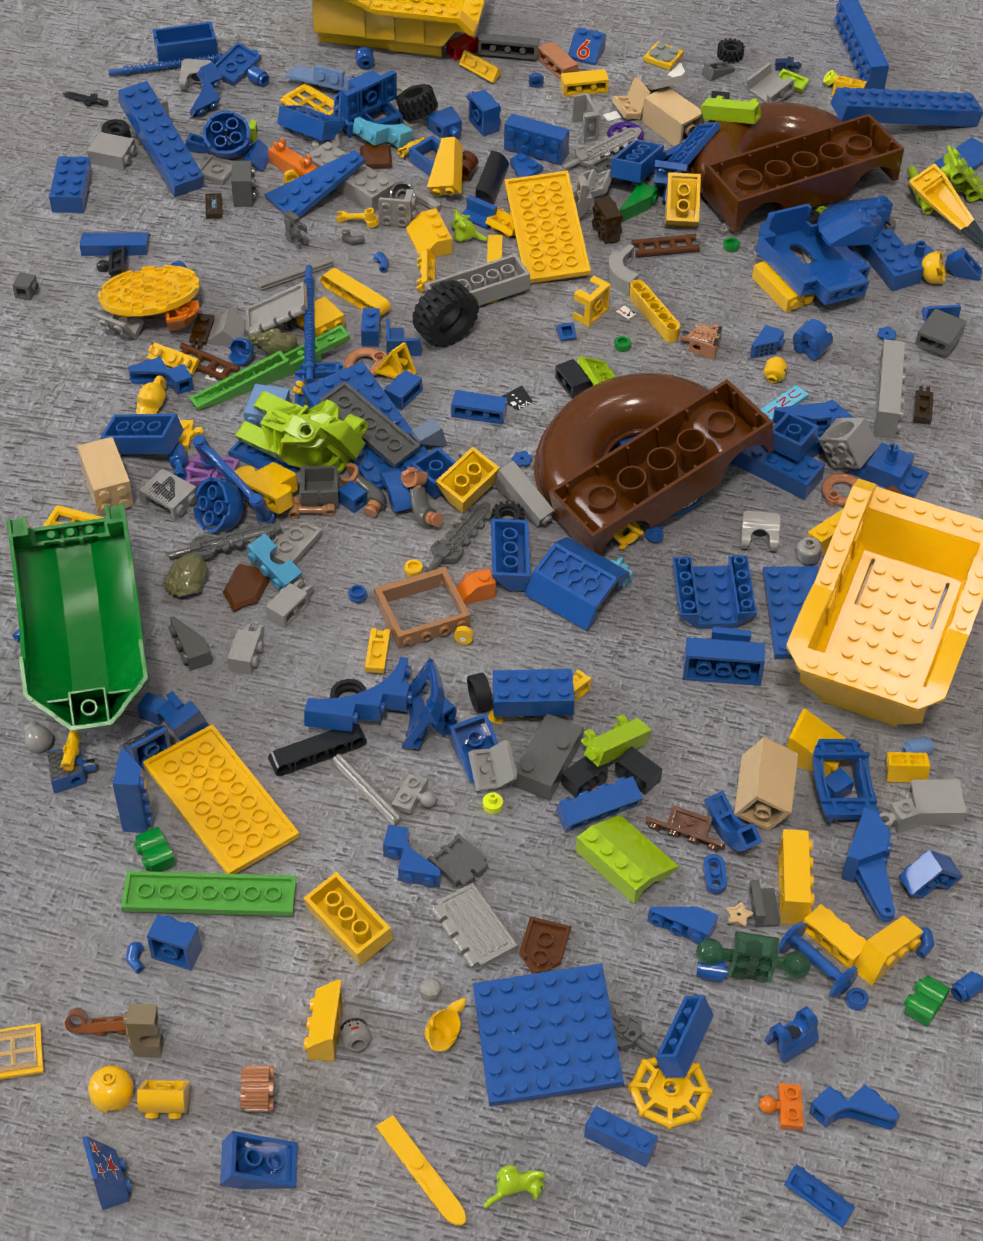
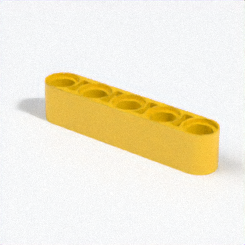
(354, 291)
(654, 311)

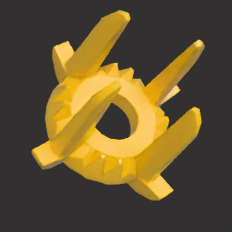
(631, 537)

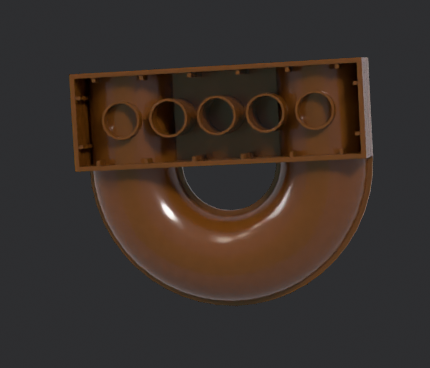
(790, 159)
(677, 457)

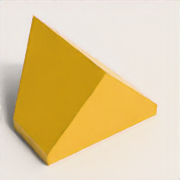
(396, 362)

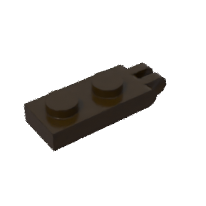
(201, 330)
(923, 405)

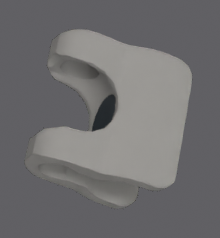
(189, 72)
(760, 525)

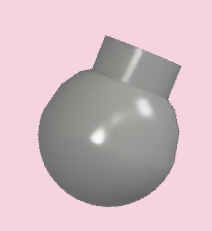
(37, 737)

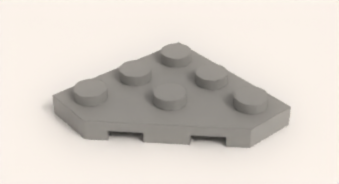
(294, 541)

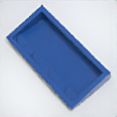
(103, 242)

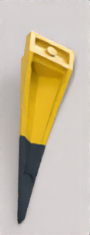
(939, 193)

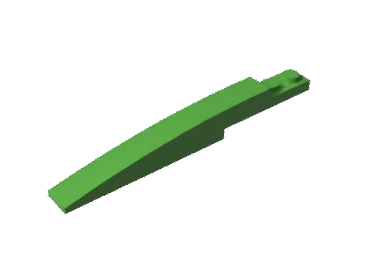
(267, 370)

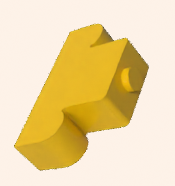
(273, 483)

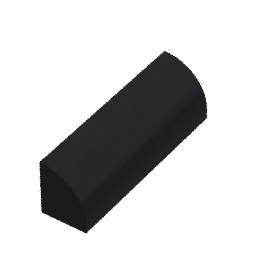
(492, 177)

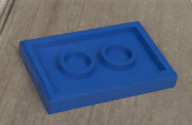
(236, 63)

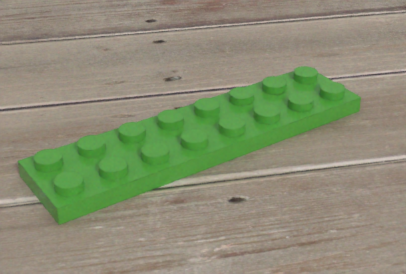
(209, 893)

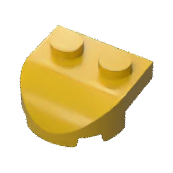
(502, 221)

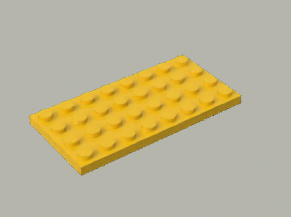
(547, 226)
(221, 800)

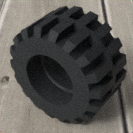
(417, 102)

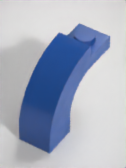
(728, 826)

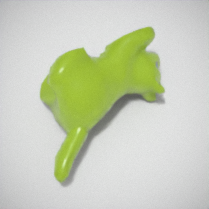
(464, 228)
(512, 1181)

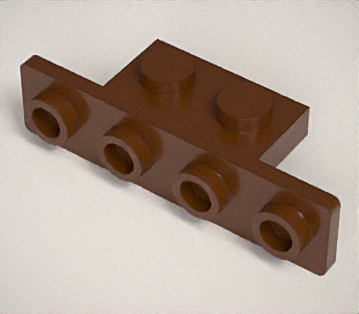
(689, 825)

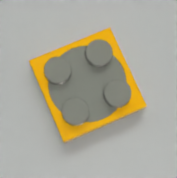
(663, 55)

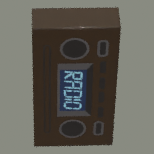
(213, 205)

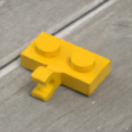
(189, 433)

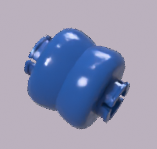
(364, 57)

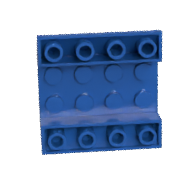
(574, 582)
(715, 593)

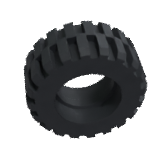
(445, 313)

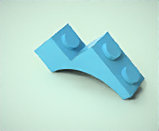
(375, 133)

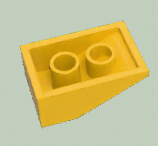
(682, 199)

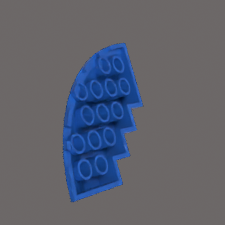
(854, 221)

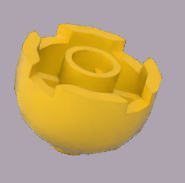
(934, 270)
(111, 1088)

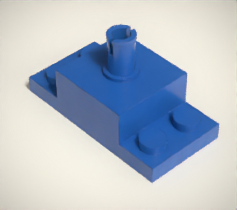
(368, 93)
(662, 169)
(892, 467)

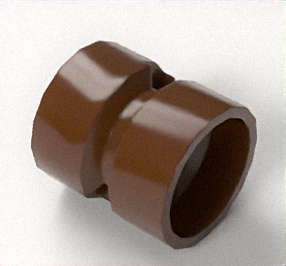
(469, 164)

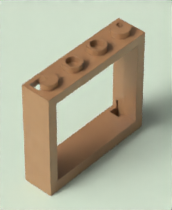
(415, 585)

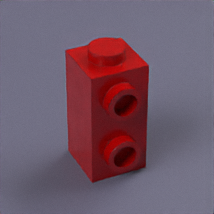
(456, 46)

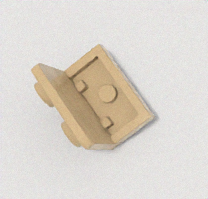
(632, 105)

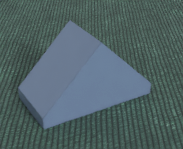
(429, 433)

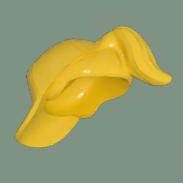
(151, 396)
(444, 1026)

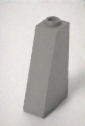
(518, 488)

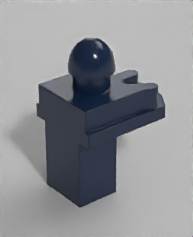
(787, 63)

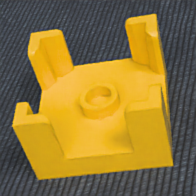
(595, 303)

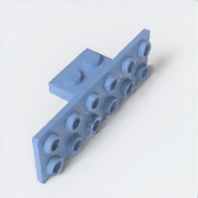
(320, 76)

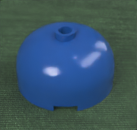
(225, 128)
(221, 501)

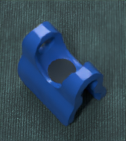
(796, 1035)

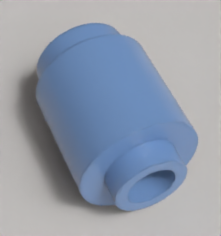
(918, 745)

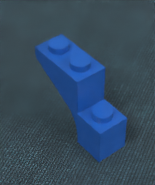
(208, 97)
(177, 377)
(412, 866)
(862, 1106)

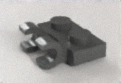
(293, 228)

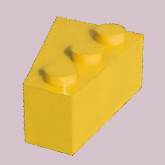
(887, 949)

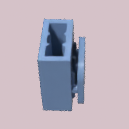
(254, 416)

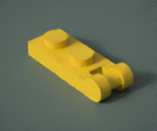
(377, 650)

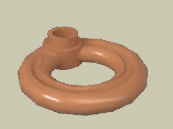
(378, 357)
(832, 496)

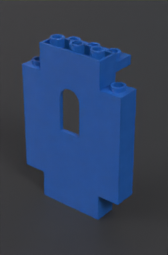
(835, 274)

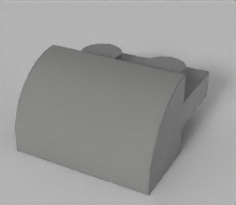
(597, 182)

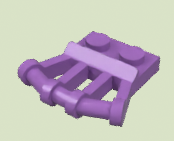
(195, 462)

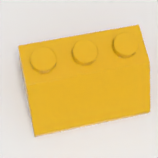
(431, 233)
(467, 479)
(324, 1022)

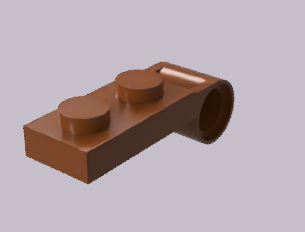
(97, 1026)

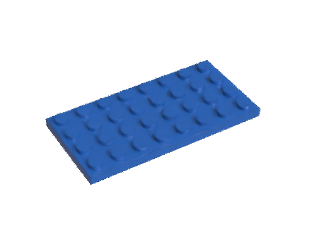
(364, 382)

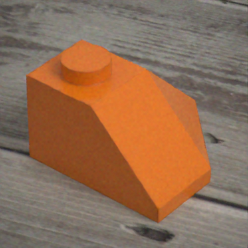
(182, 317)
(477, 586)

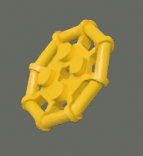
(666, 1101)

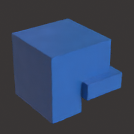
(181, 718)

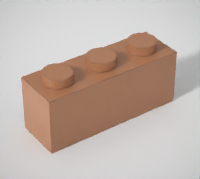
(556, 59)

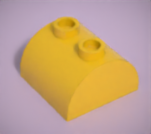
(163, 1097)

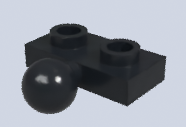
(117, 262)

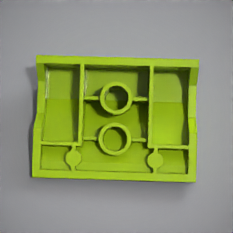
(624, 856)

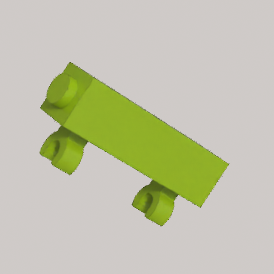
(731, 110)
(615, 742)

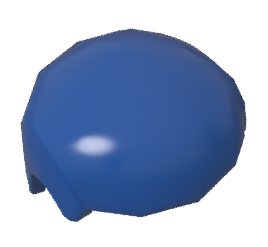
(241, 351)

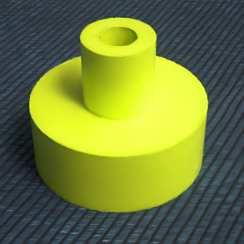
(829, 78)
(492, 803)

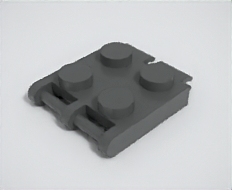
(460, 862)

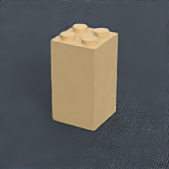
(670, 115)
(105, 474)
(766, 784)

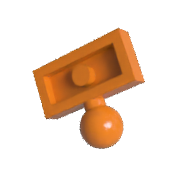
(788, 1106)

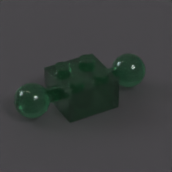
(753, 957)

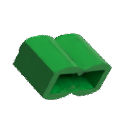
(155, 850)
(926, 1000)

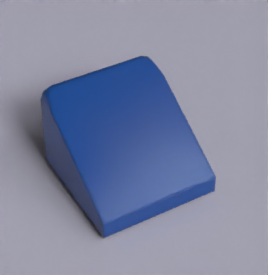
(566, 331)

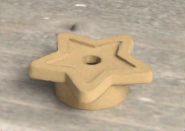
(738, 920)

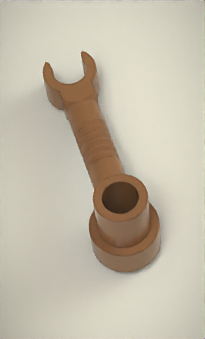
(297, 508)

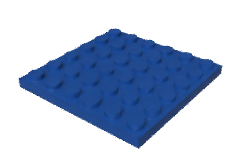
(547, 1035)

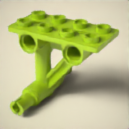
(961, 175)

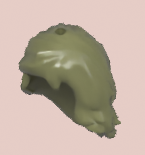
(274, 341)
(186, 575)

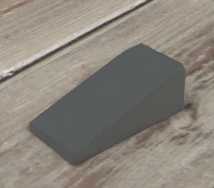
(716, 70)

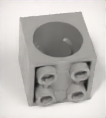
(848, 443)

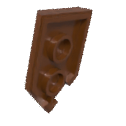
(377, 156)
(245, 586)
(544, 944)

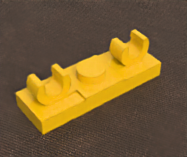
(480, 66)
(427, 269)
(173, 358)

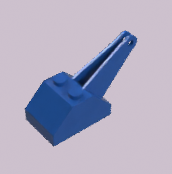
(868, 862)

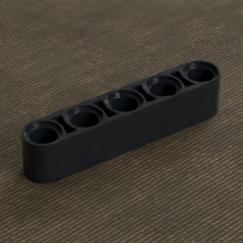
(315, 750)

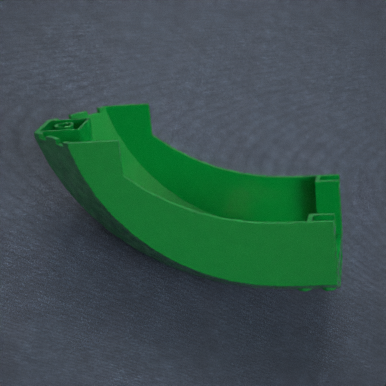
(78, 618)

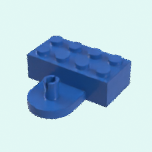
(893, 261)

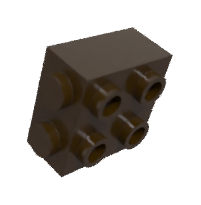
(607, 219)

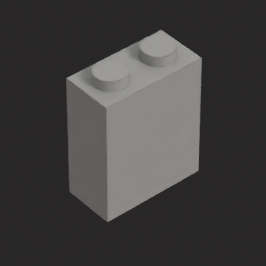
(111, 150)
(938, 801)

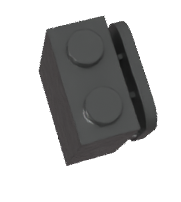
(941, 332)

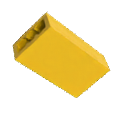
(777, 288)

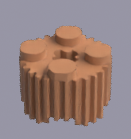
(257, 1088)

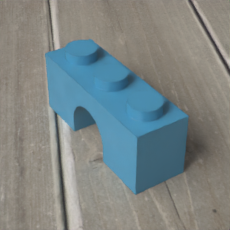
(261, 552)

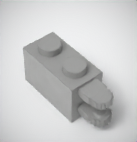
(289, 603)
(245, 649)

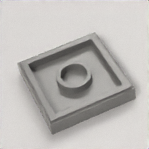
(216, 169)

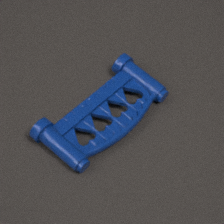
(211, 459)

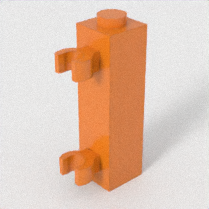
(286, 159)

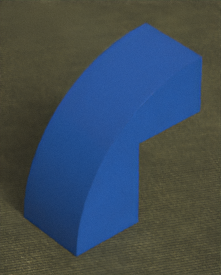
(397, 492)

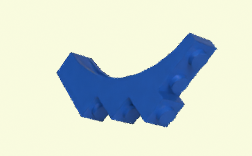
(345, 711)

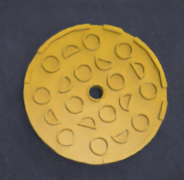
(149, 291)

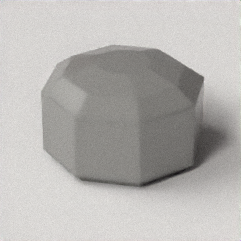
(430, 988)

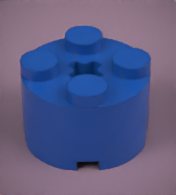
(812, 339)

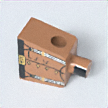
(704, 339)

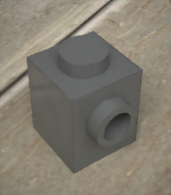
(25, 286)

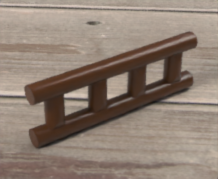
(668, 250)
(186, 349)

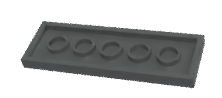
(382, 433)

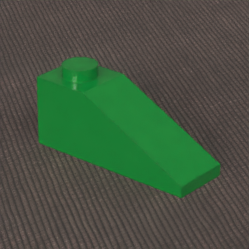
(639, 201)

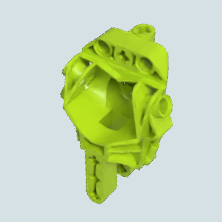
(304, 434)

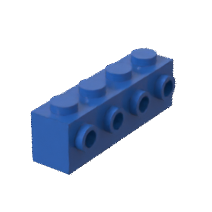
(599, 803)
(684, 1036)

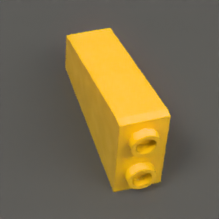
(447, 168)

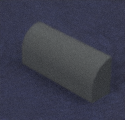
(508, 46)

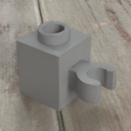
(901, 816)

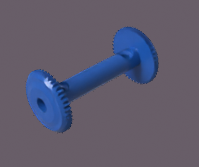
(843, 980)

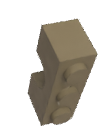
(142, 1030)

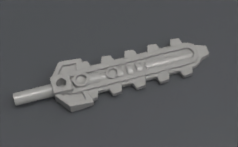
(587, 155)

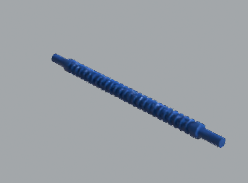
(127, 70)
(309, 327)

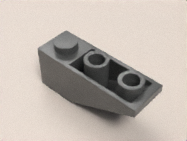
(192, 645)

